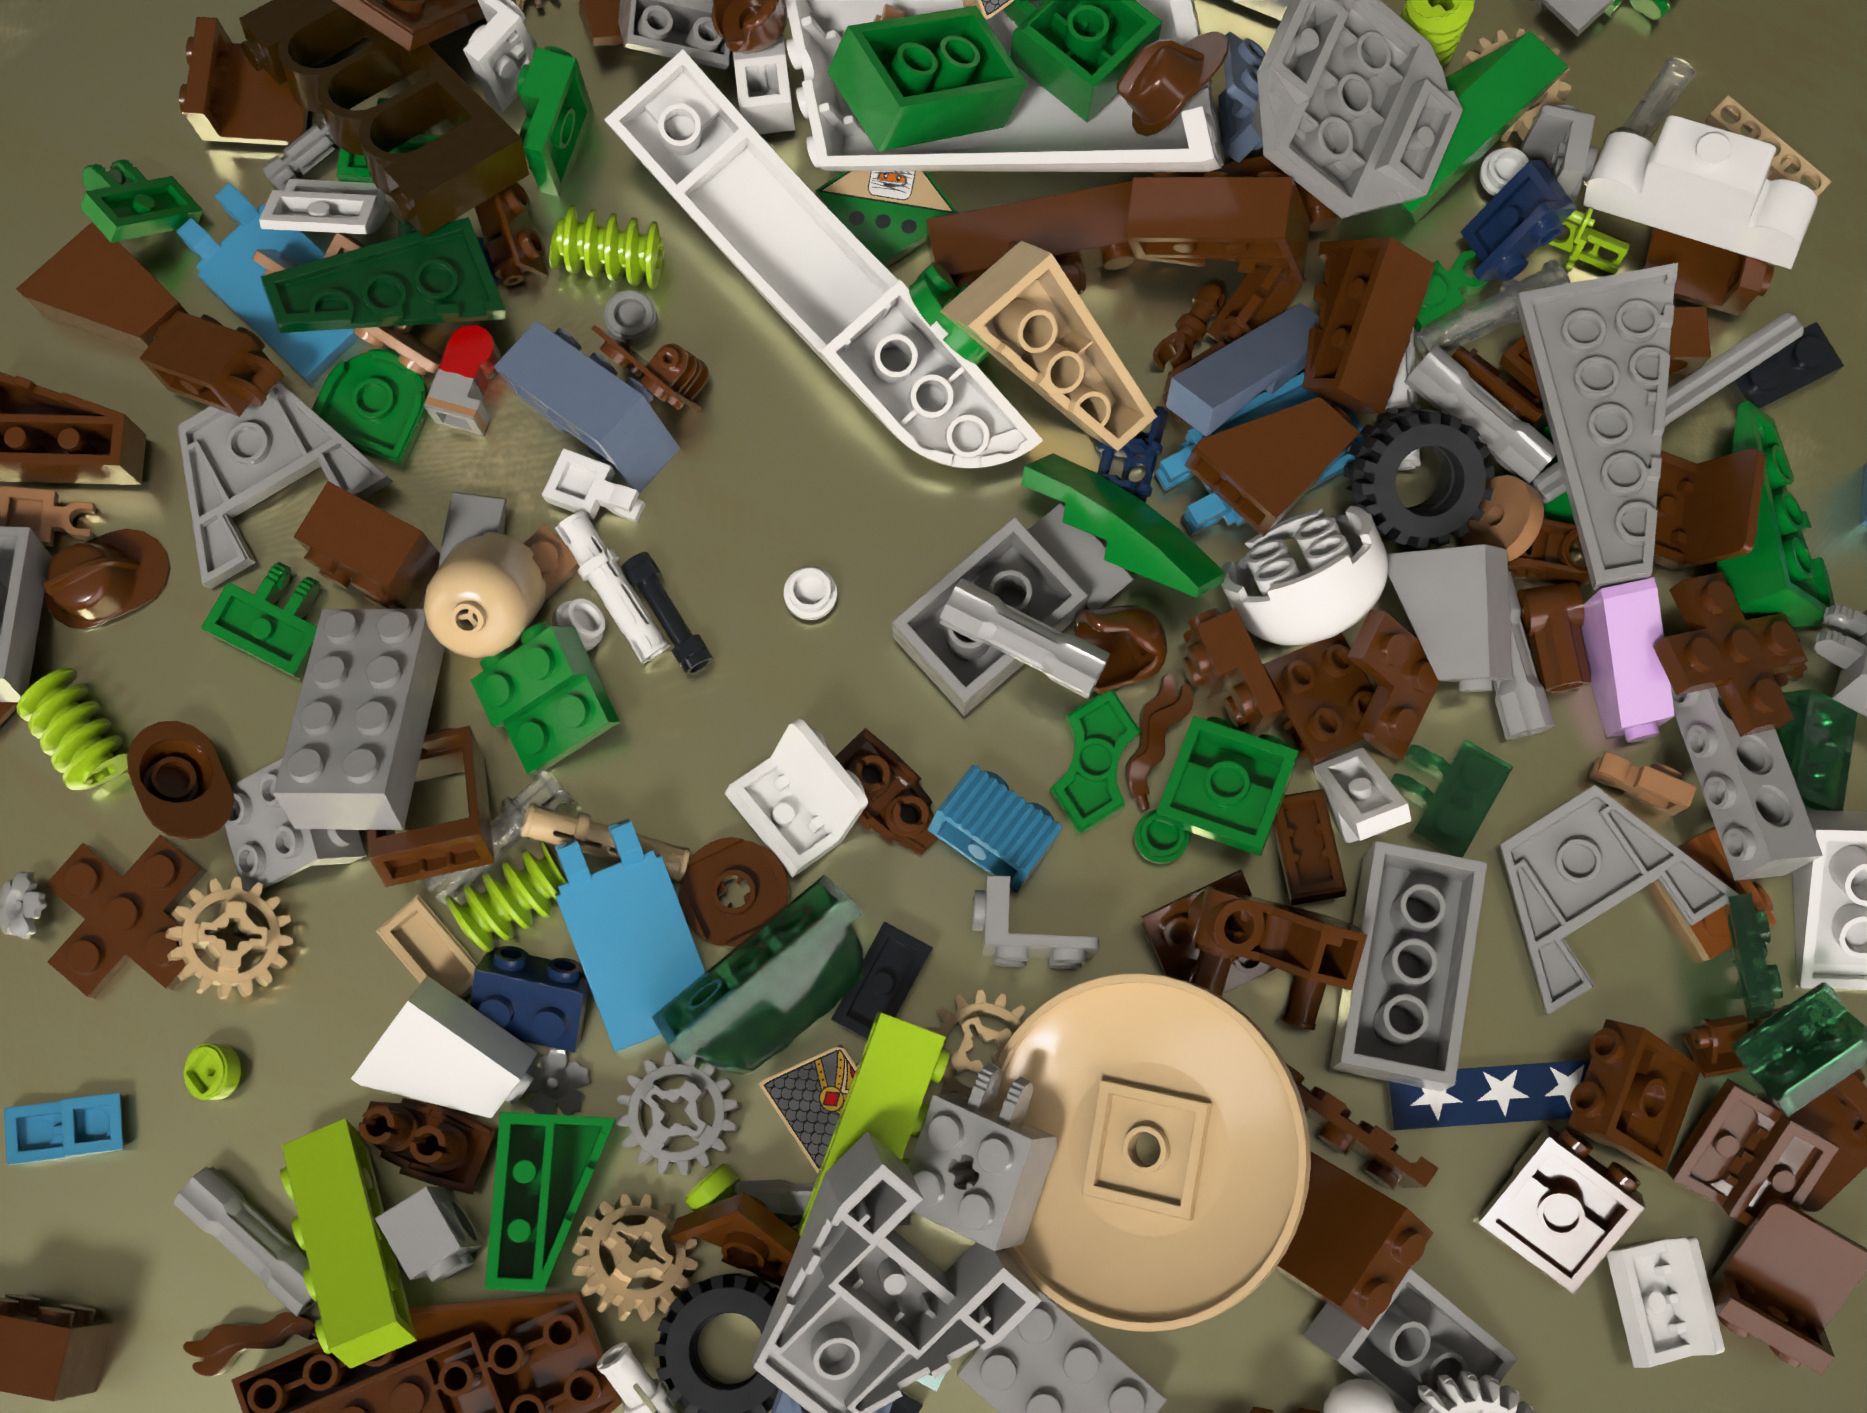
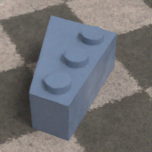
(589, 402)

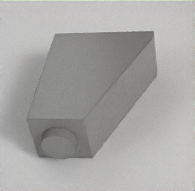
(1458, 611)

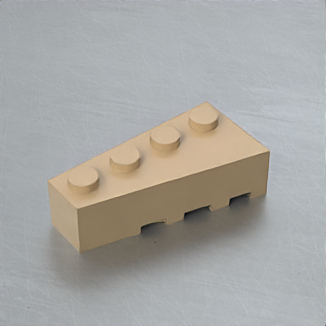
(1047, 337)

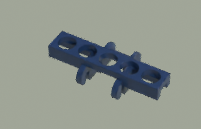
(1136, 446)

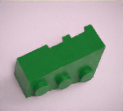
(536, 1193)

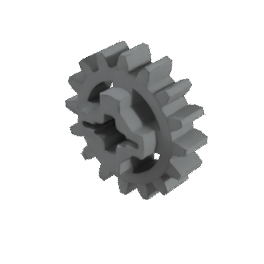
(660, 1133)

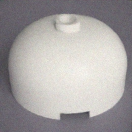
(1313, 604)

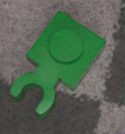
(1445, 291)

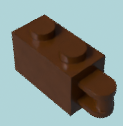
(212, 363)

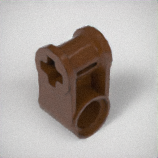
(1550, 558)

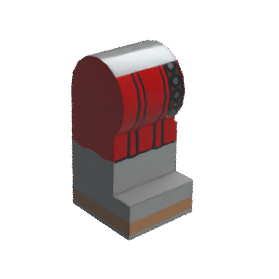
(463, 379)

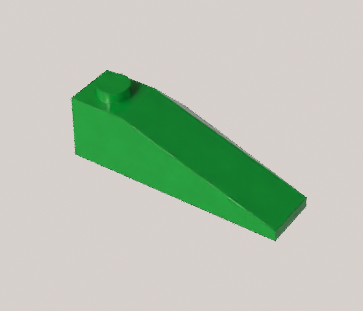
(1492, 97)
(1779, 569)

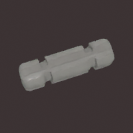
(300, 155)

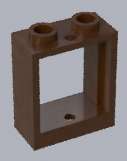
(447, 845)

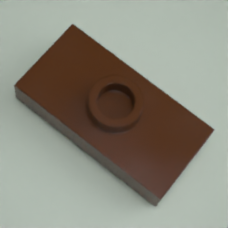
(1308, 848)

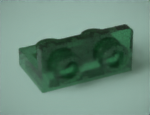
(1818, 747)
(1803, 1049)

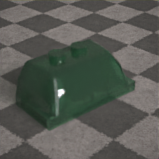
(769, 984)

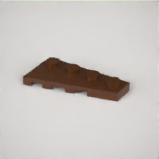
(1364, 1139)

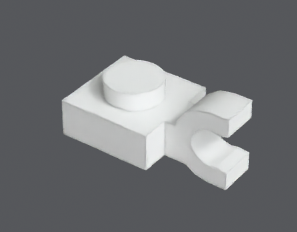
(586, 485)

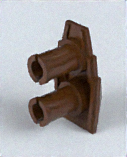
(896, 801)
(429, 1142)

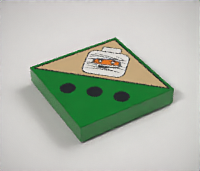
(886, 208)

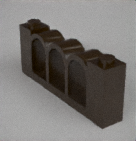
(421, 185)

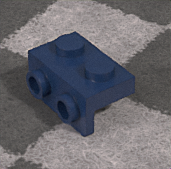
(1517, 222)
(532, 996)

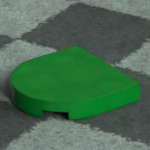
(375, 405)

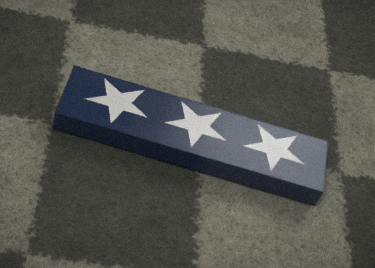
(1489, 1096)

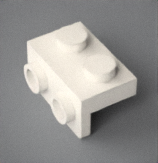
(1665, 1301)

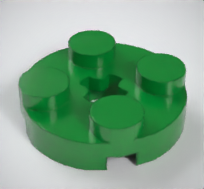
(930, 295)

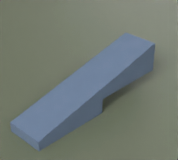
(1240, 371)

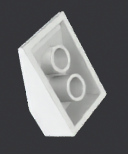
(1833, 904)

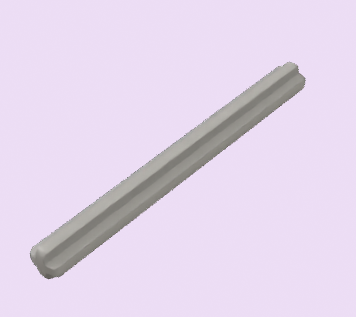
(1703, 383)

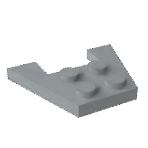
(250, 457)
(1583, 865)

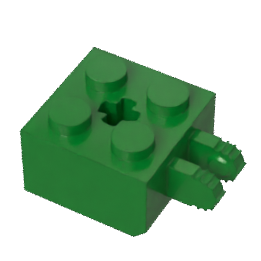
(1080, 46)

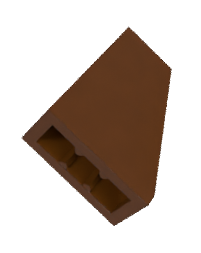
(101, 291)
(1273, 459)

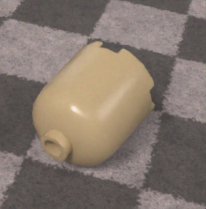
(498, 587)

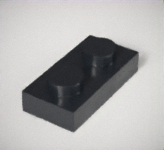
(1789, 370)
(889, 976)

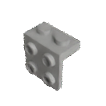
(268, 845)
(991, 917)

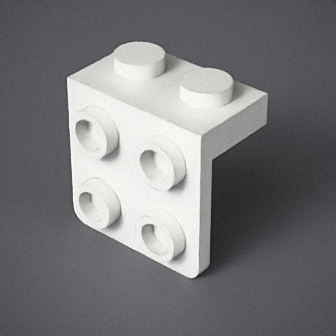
(799, 798)

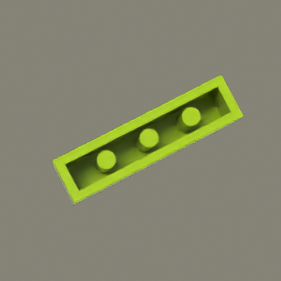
(886, 1092)
(348, 1256)

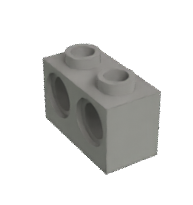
(430, 1234)

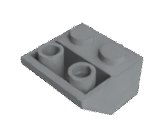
(673, 25)

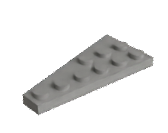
(1604, 392)

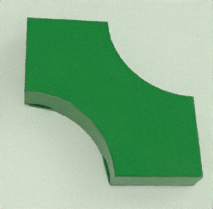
(1090, 786)

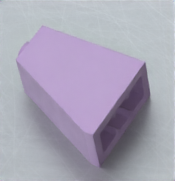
(1623, 666)

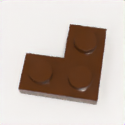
(1403, 678)

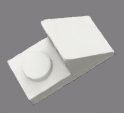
(1360, 796)

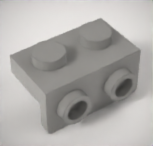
(1562, 141)

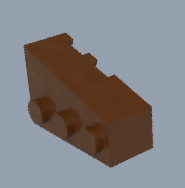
(1364, 321)

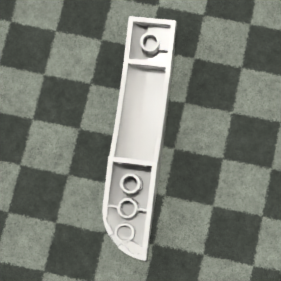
(816, 272)

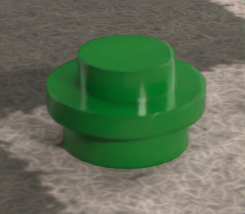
(1158, 840)

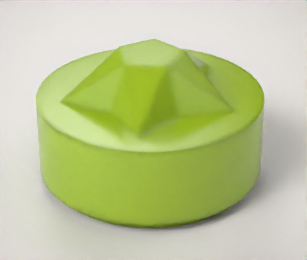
(212, 1071)
(713, 1188)

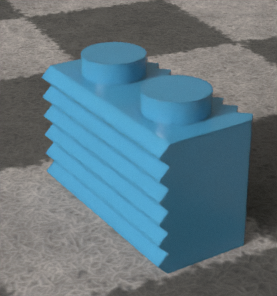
(995, 826)

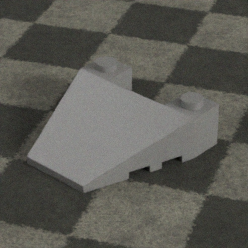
(867, 1307)

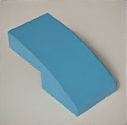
(63, 1129)

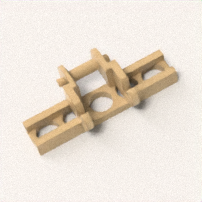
(1764, 134)

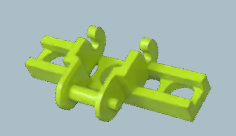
(1580, 234)

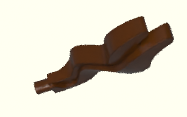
(1155, 719)
(229, 1341)

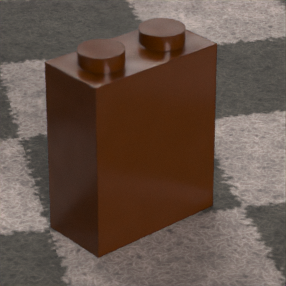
(1352, 1244)

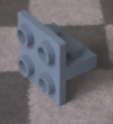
(1240, 97)

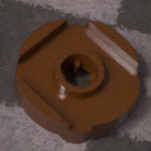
(705, 882)

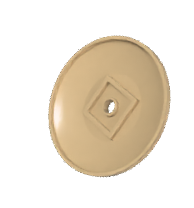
(1233, 1164)

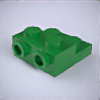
(555, 115)
(545, 695)
(1227, 784)

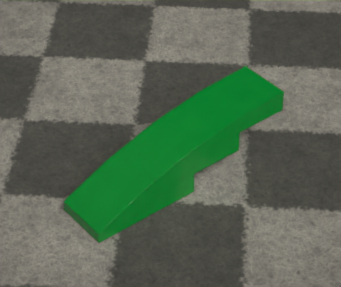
(1134, 531)

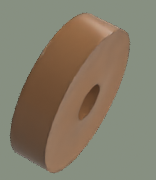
(1510, 517)

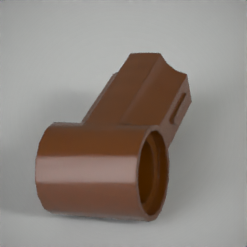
(1553, 621)

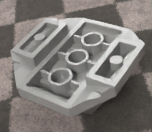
(1354, 105)

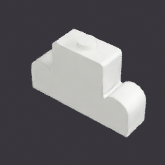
(1703, 188)

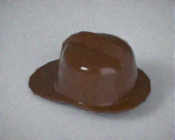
(1167, 77)
(105, 578)
(179, 780)

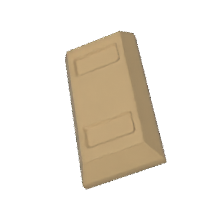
(429, 947)

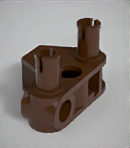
(1283, 936)

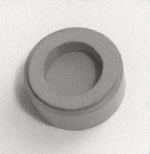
(631, 317)

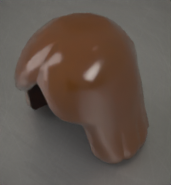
(749, 24)
(1130, 636)

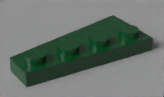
(389, 285)

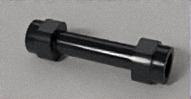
(645, 578)

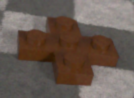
(1730, 654)
(123, 914)

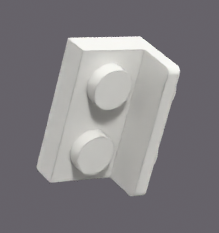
(500, 51)

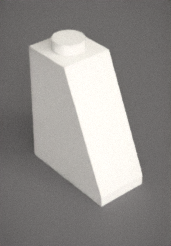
(448, 1055)

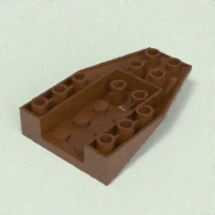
(466, 1359)

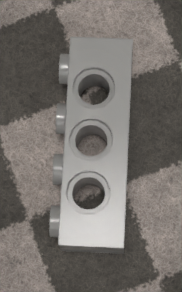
(1746, 790)

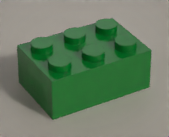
(926, 77)

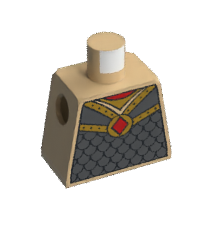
(811, 1099)

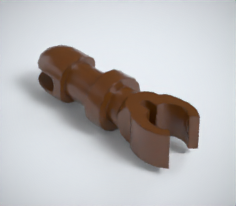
(1190, 327)

